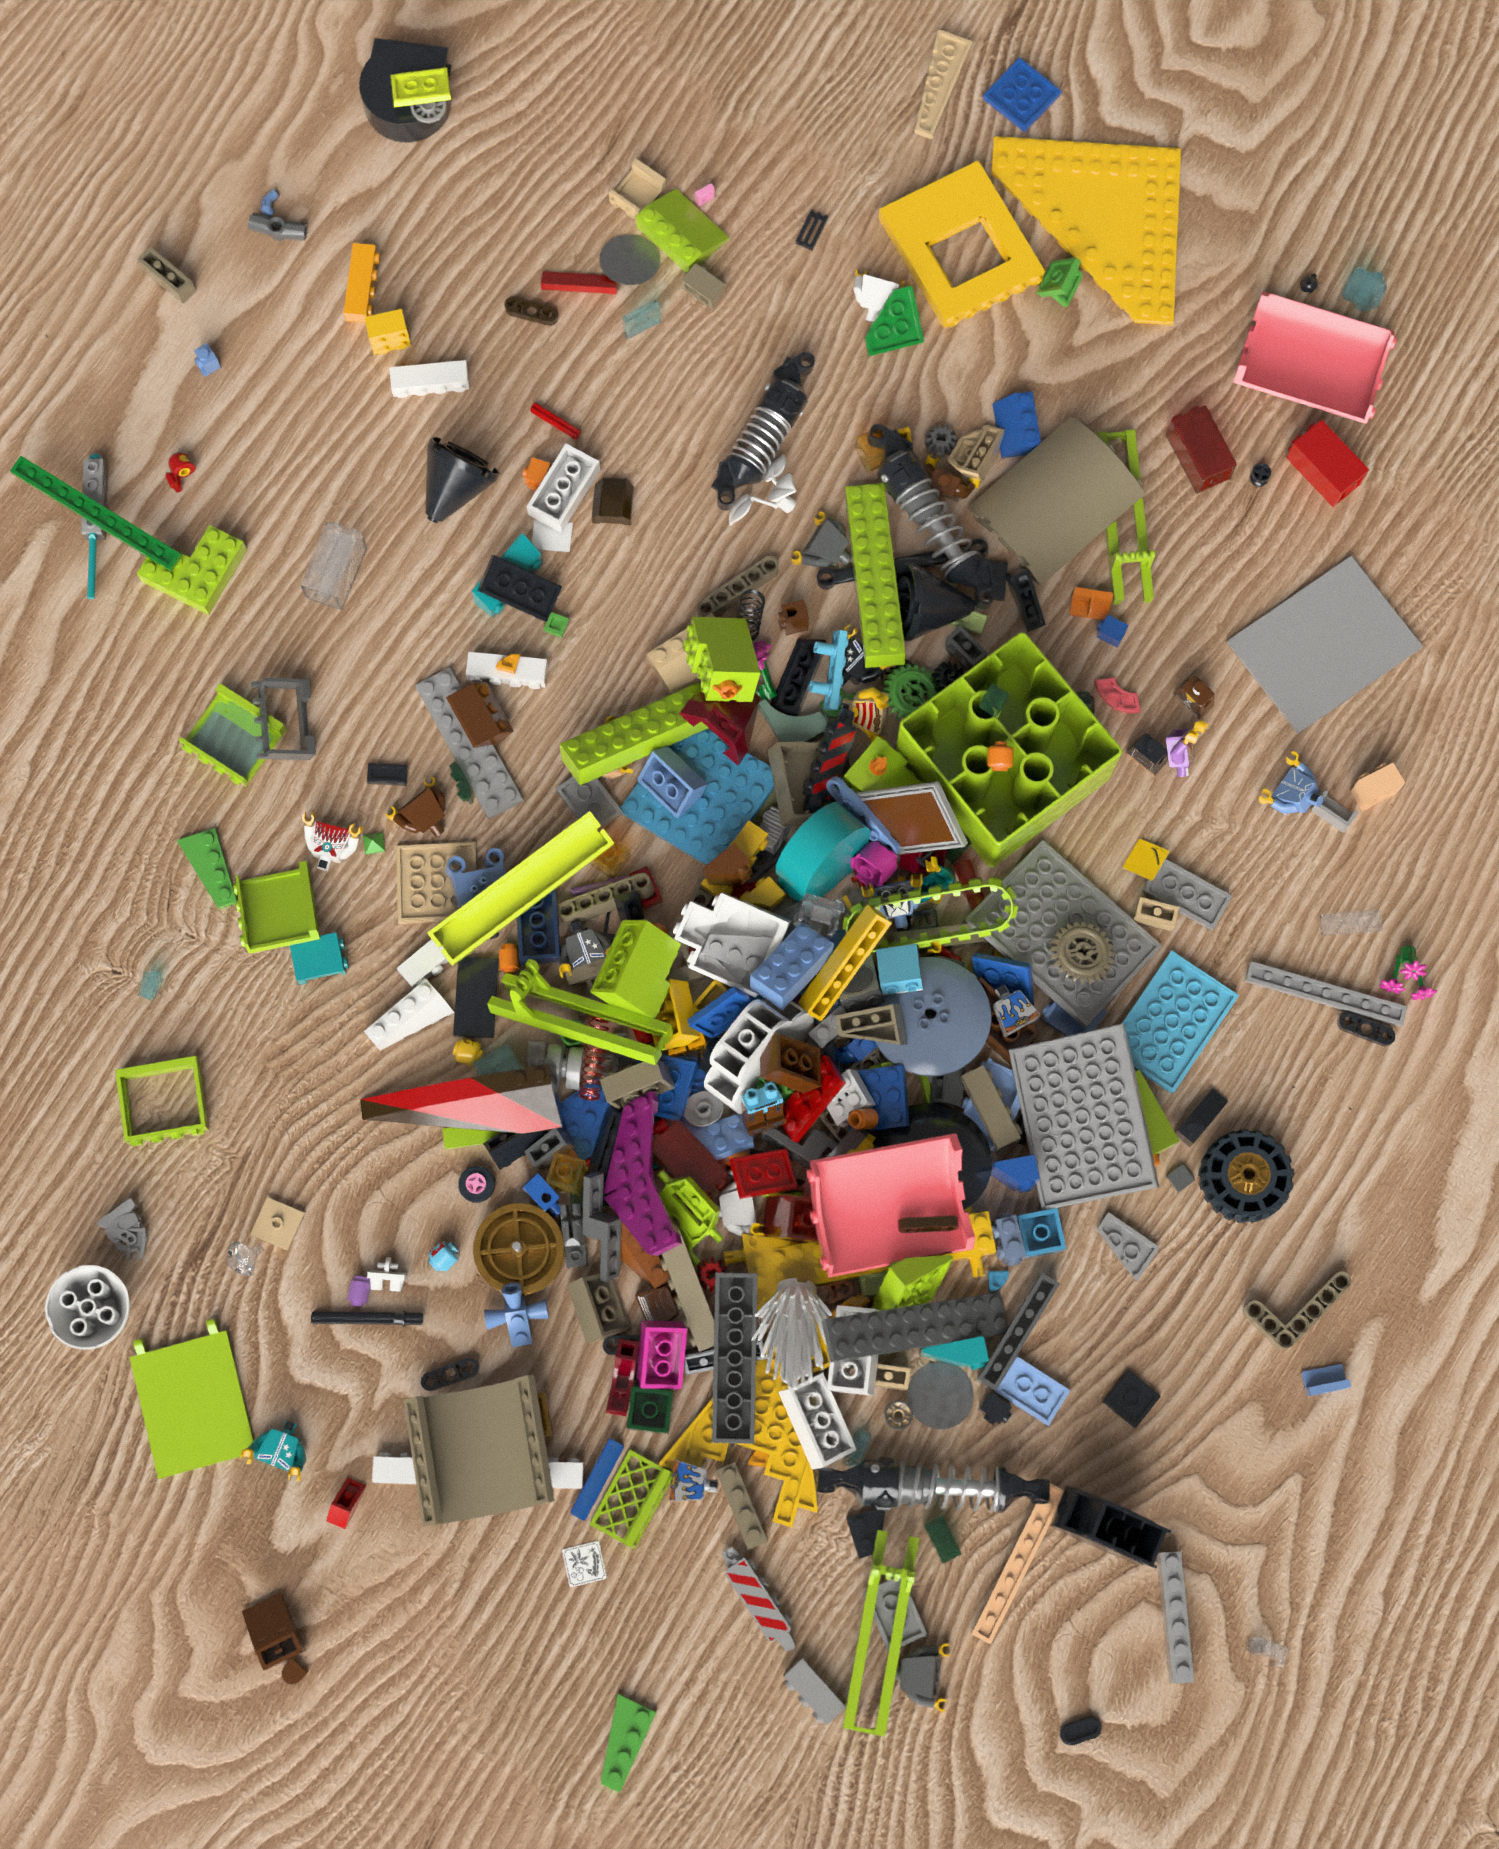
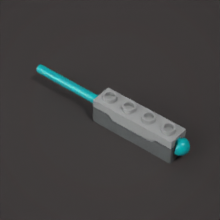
(95, 487)

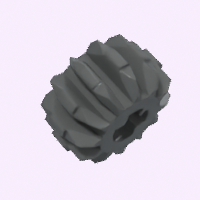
(940, 446)

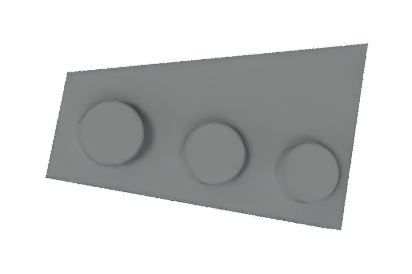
(738, 950)
(1128, 1245)

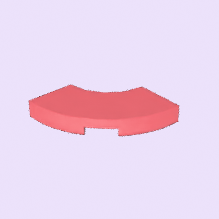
(1117, 697)

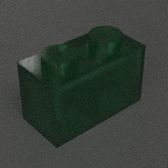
(942, 1539)

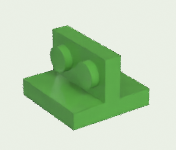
(1061, 280)

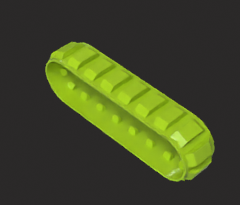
(936, 891)

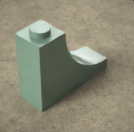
(794, 728)

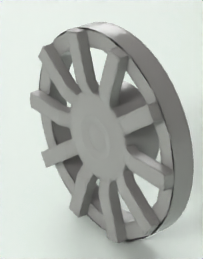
(429, 108)

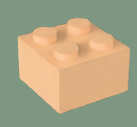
(1377, 786)

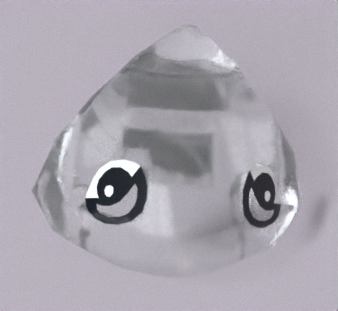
(242, 1257)

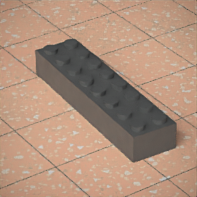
(734, 1358)

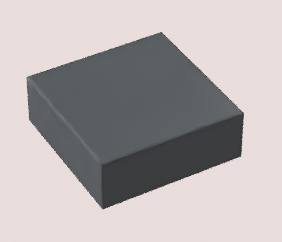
(1180, 1178)

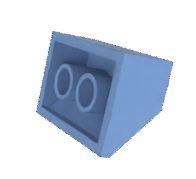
(671, 781)

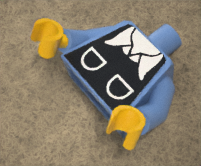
(906, 907)

